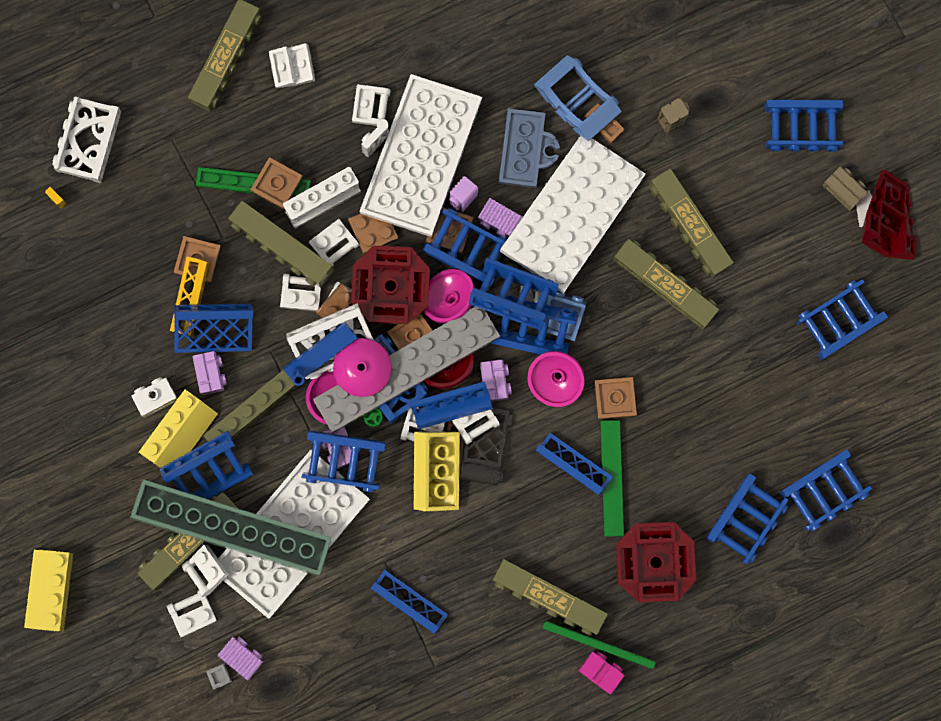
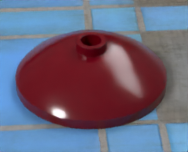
(453, 376)

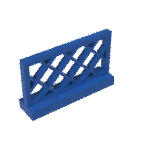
(212, 312)

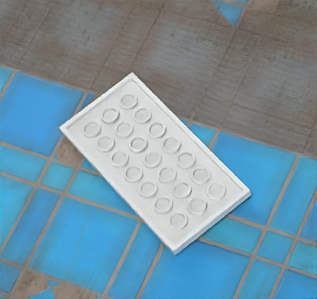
(421, 155)
(572, 212)
(311, 506)

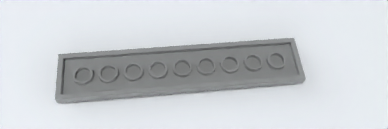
(412, 366)

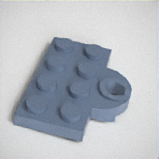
(525, 148)

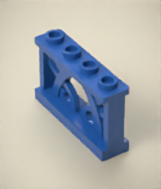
(387, 408)

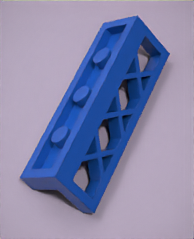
(452, 406)
(571, 470)
(404, 607)

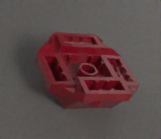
(385, 266)
(676, 559)

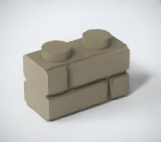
(673, 115)
(845, 188)

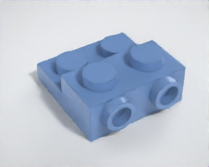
(575, 304)

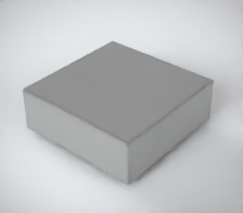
(219, 676)

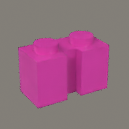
(601, 672)

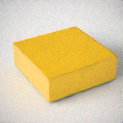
(55, 197)

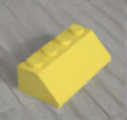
(178, 430)
(436, 470)
(48, 590)

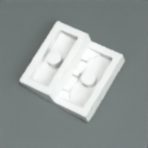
(292, 66)

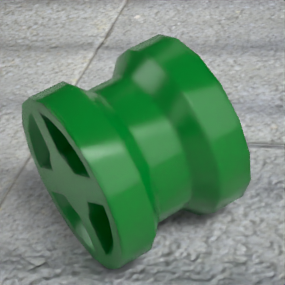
(374, 420)

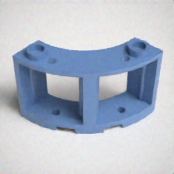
(598, 119)

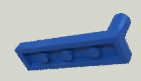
(319, 353)

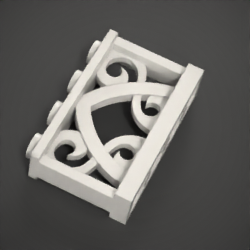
(96, 163)
(322, 197)
(318, 327)

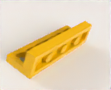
(196, 294)

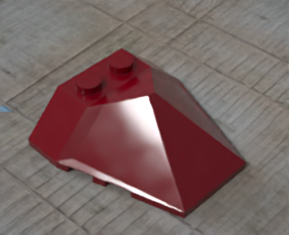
(888, 219)

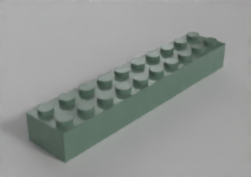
(231, 528)

